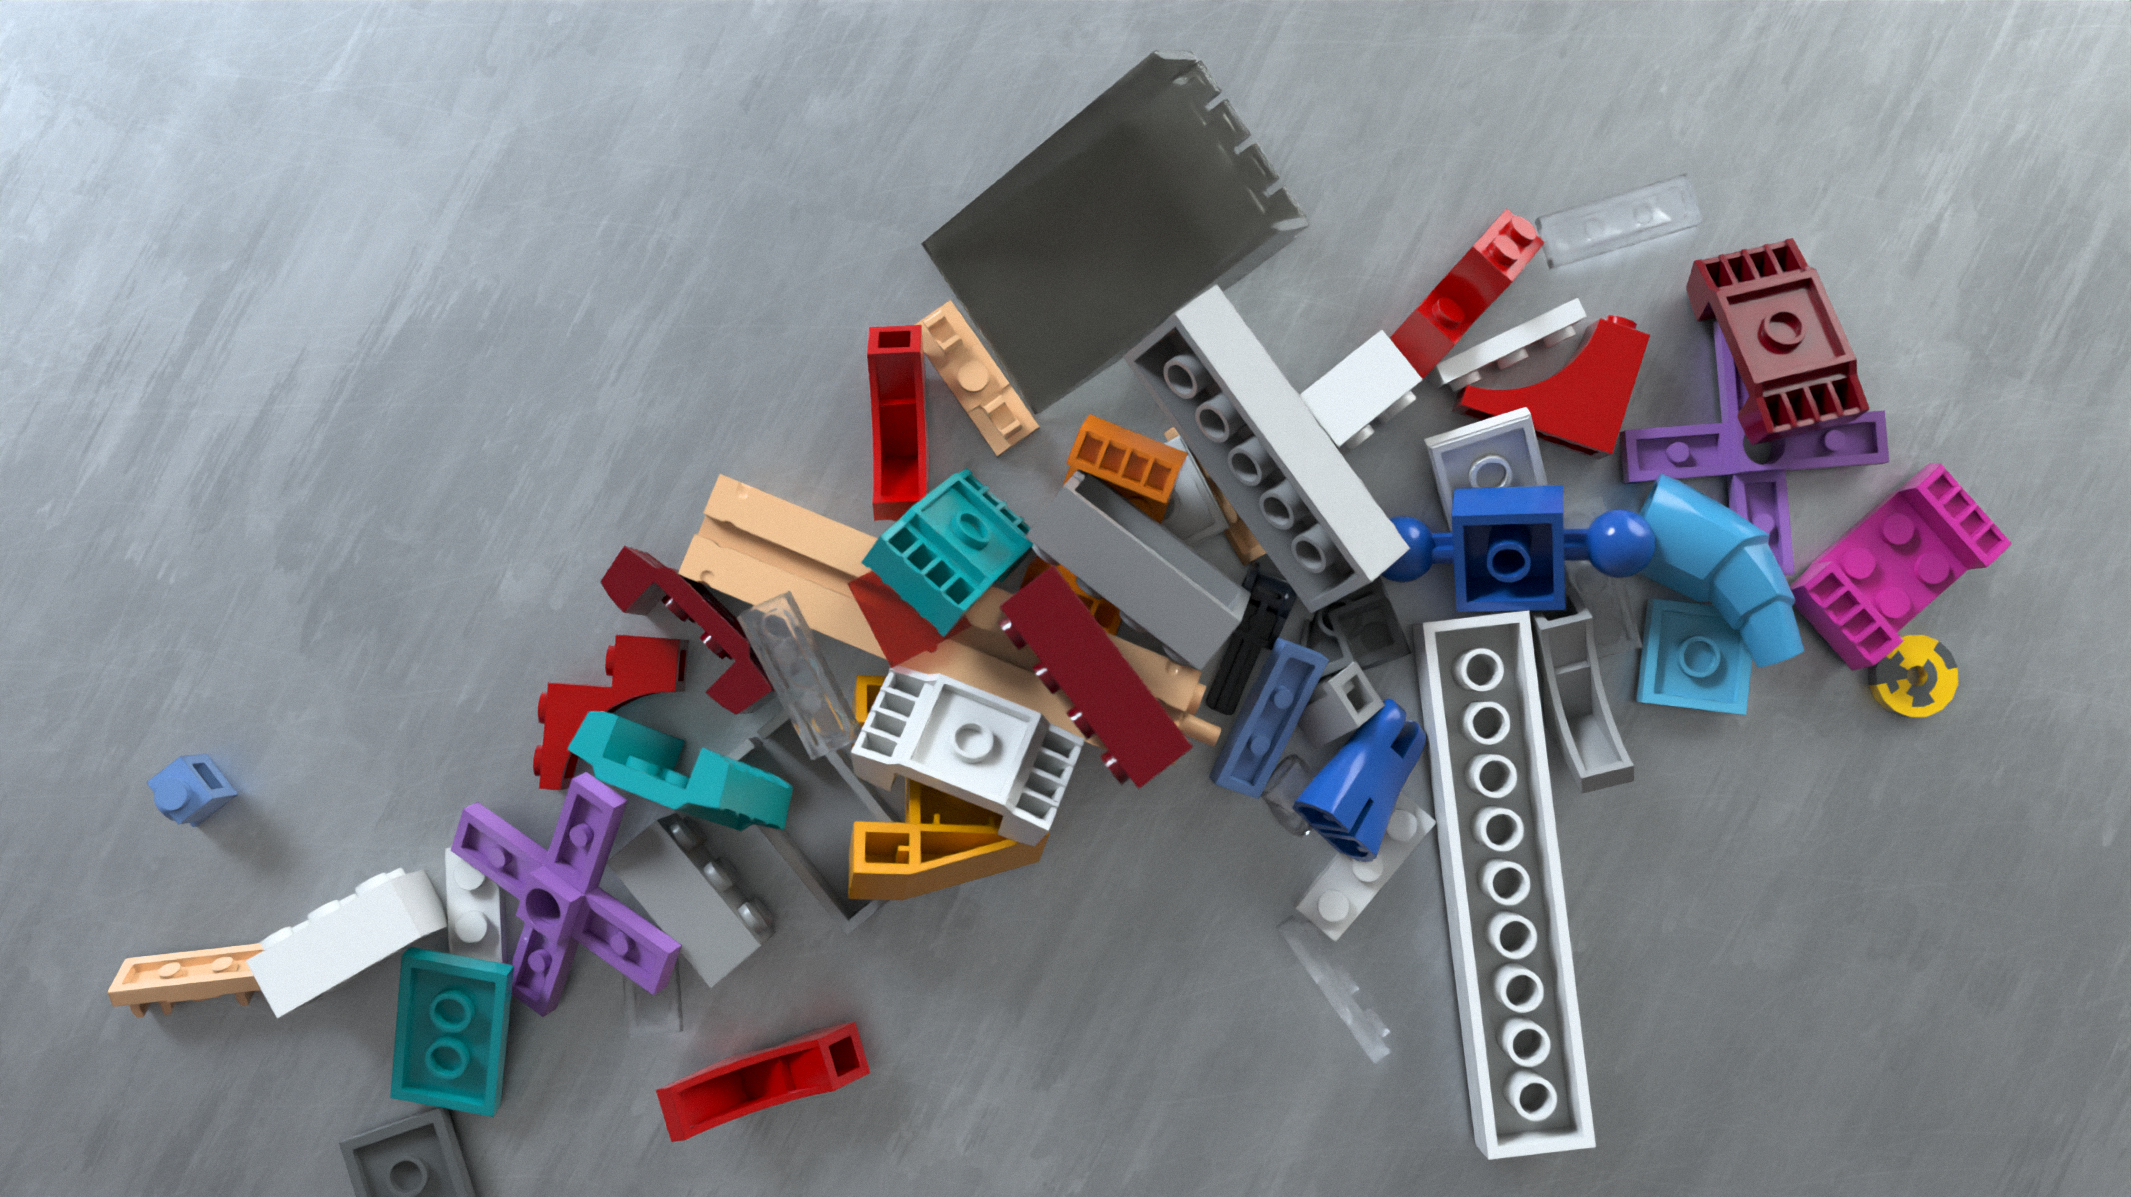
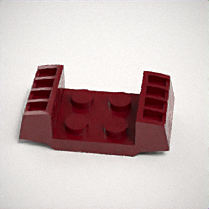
(1781, 340)
(641, 581)

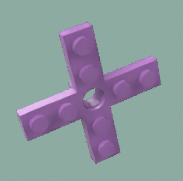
(1718, 451)
(563, 895)

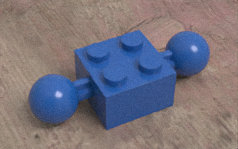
(1514, 547)

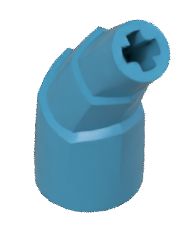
(1722, 560)

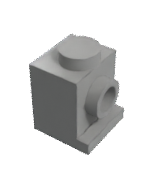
(1339, 706)

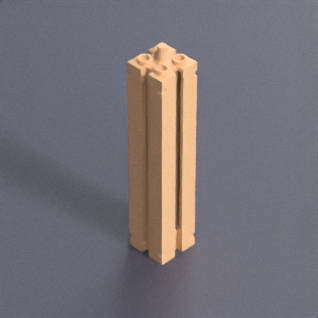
(766, 546)

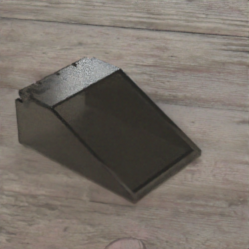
(1114, 227)

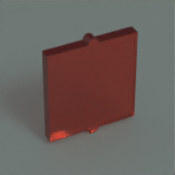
(895, 622)

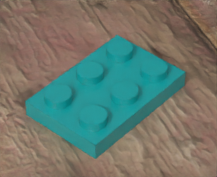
(451, 1031)

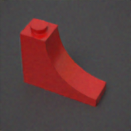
(1581, 402)

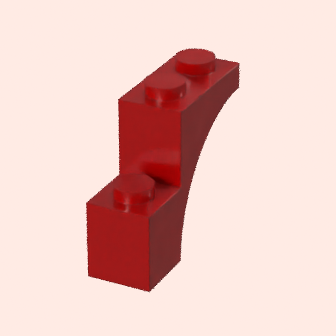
(1466, 291)
(898, 419)
(637, 668)
(763, 1078)

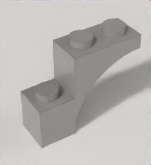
(1576, 697)

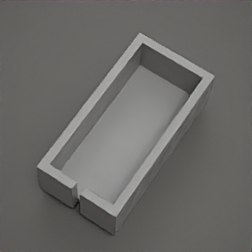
(1139, 569)
(819, 817)

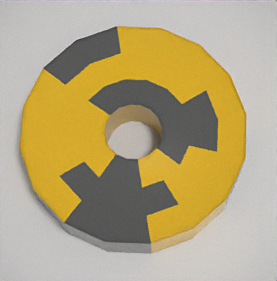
(1936, 677)

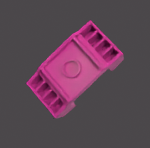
(1895, 565)

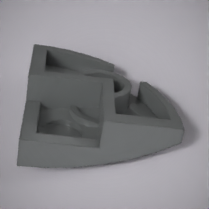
(1356, 629)

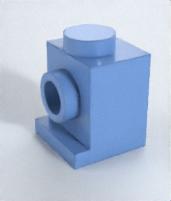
(184, 794)

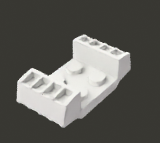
(968, 748)

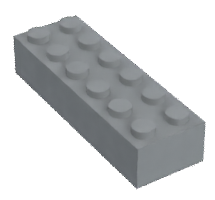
(1265, 451)

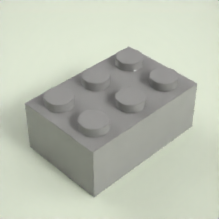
(693, 896)

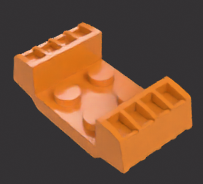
(1134, 467)

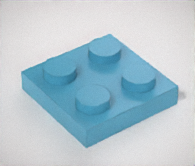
(1693, 659)

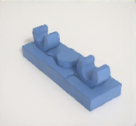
(1268, 718)

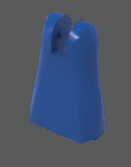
(1360, 785)

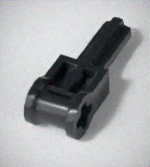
(1258, 629)

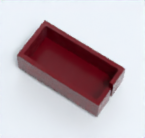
(1095, 677)

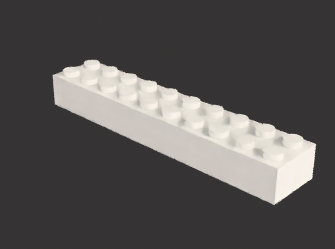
(1503, 885)

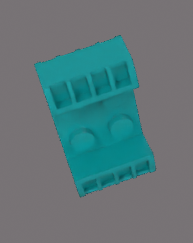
(950, 549)
(644, 763)

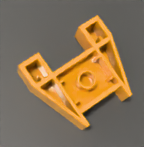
(938, 844)

